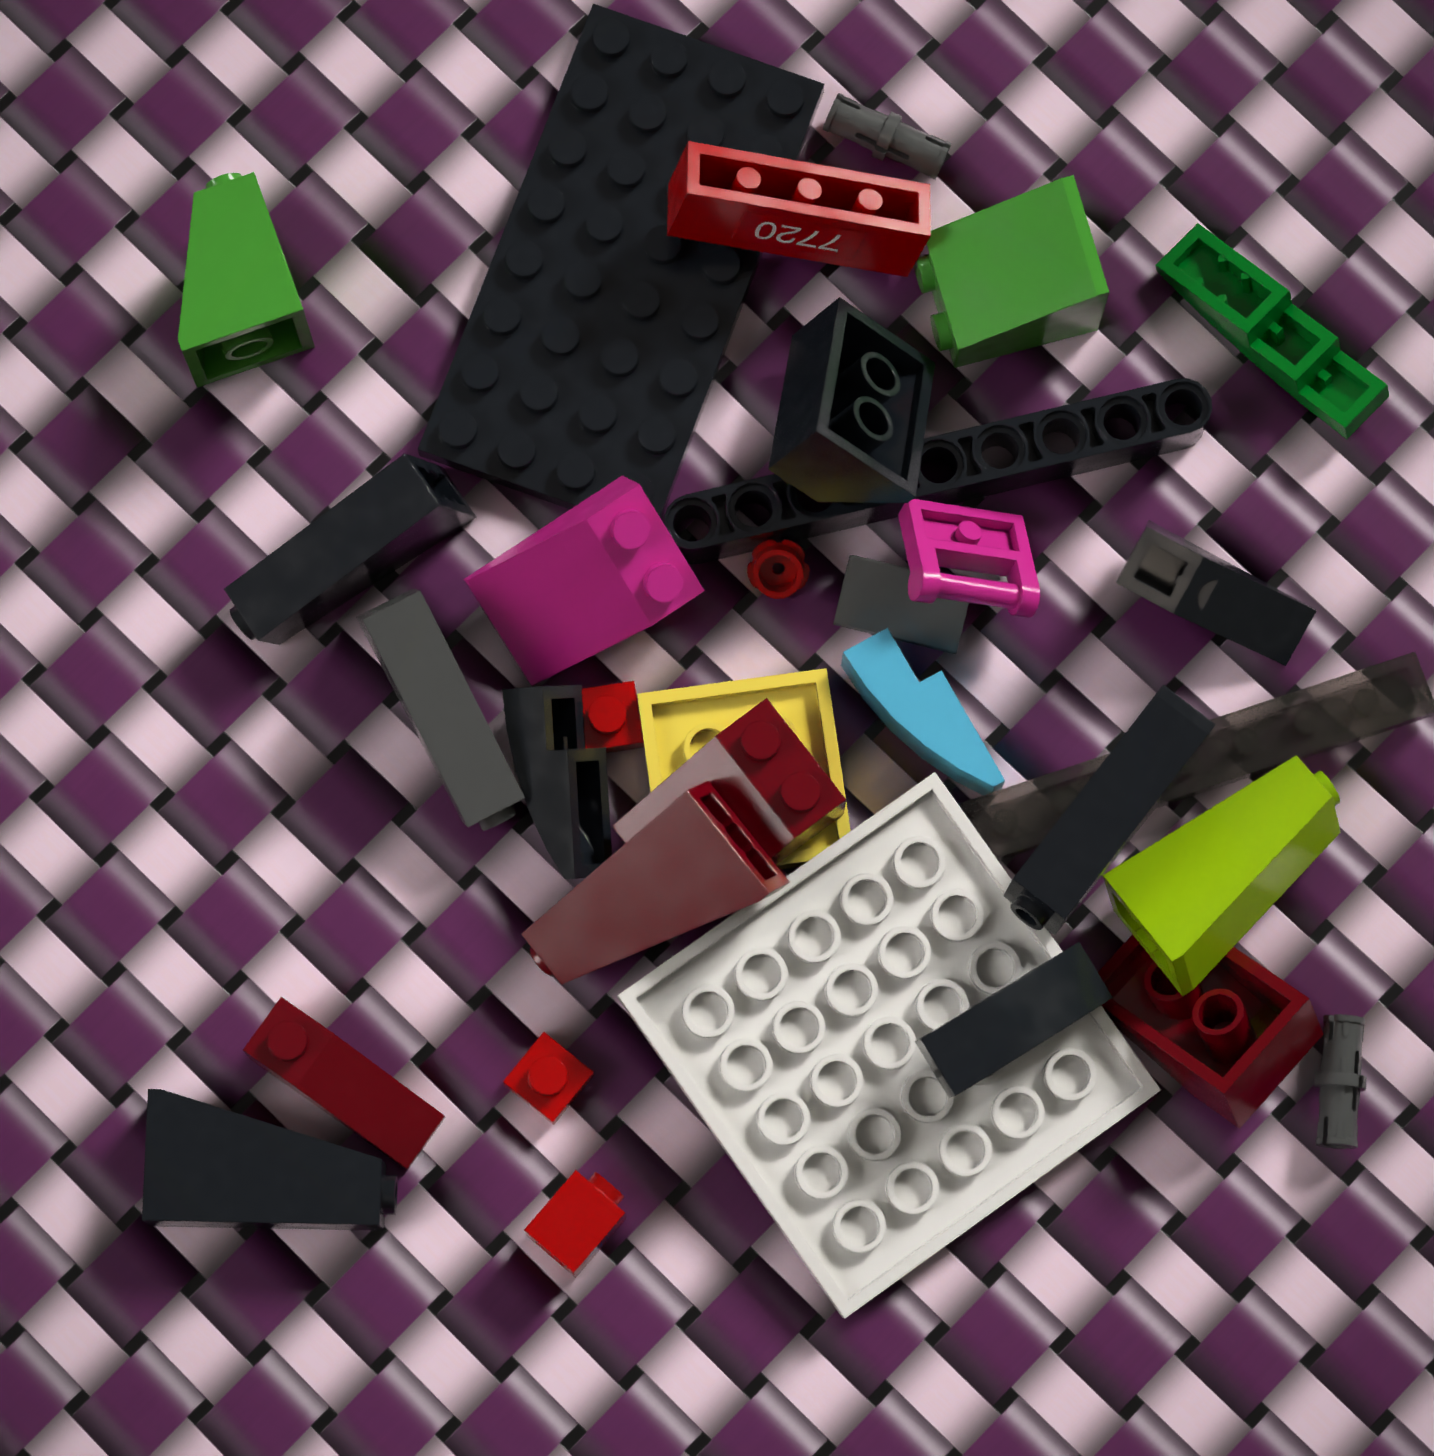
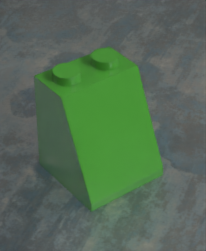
(1014, 275)
(237, 285)

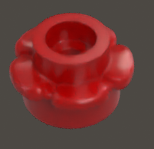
(778, 584)

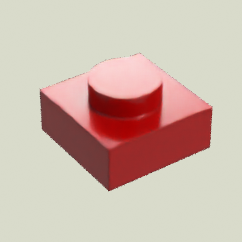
(612, 717)
(548, 1078)

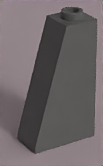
(442, 709)

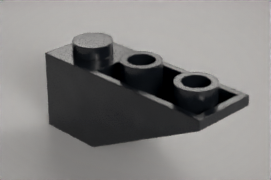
(1214, 594)

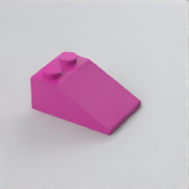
(584, 581)

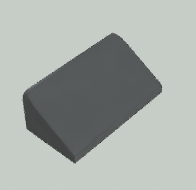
(877, 598)

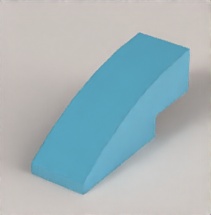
(921, 713)

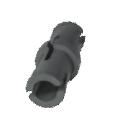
(886, 136)
(1340, 1081)

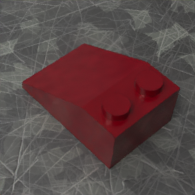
(763, 779)
(1221, 1040)

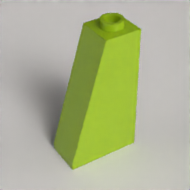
(1223, 870)

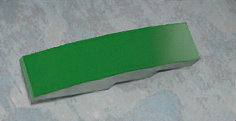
(1271, 331)

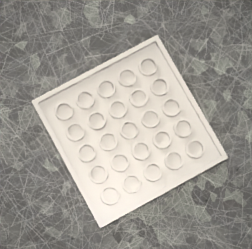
(806, 1063)

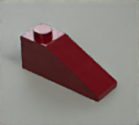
(343, 1083)

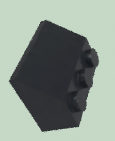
(852, 411)

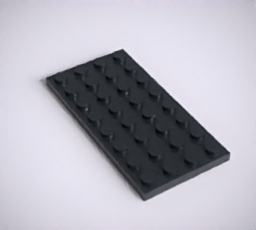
(591, 318)

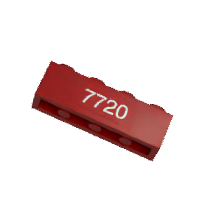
(798, 209)

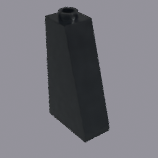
(348, 549)
(1108, 811)
(246, 1173)

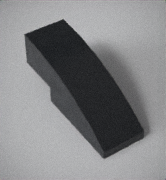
(559, 776)
(1013, 1020)

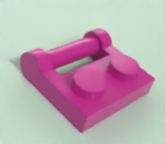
(969, 541)

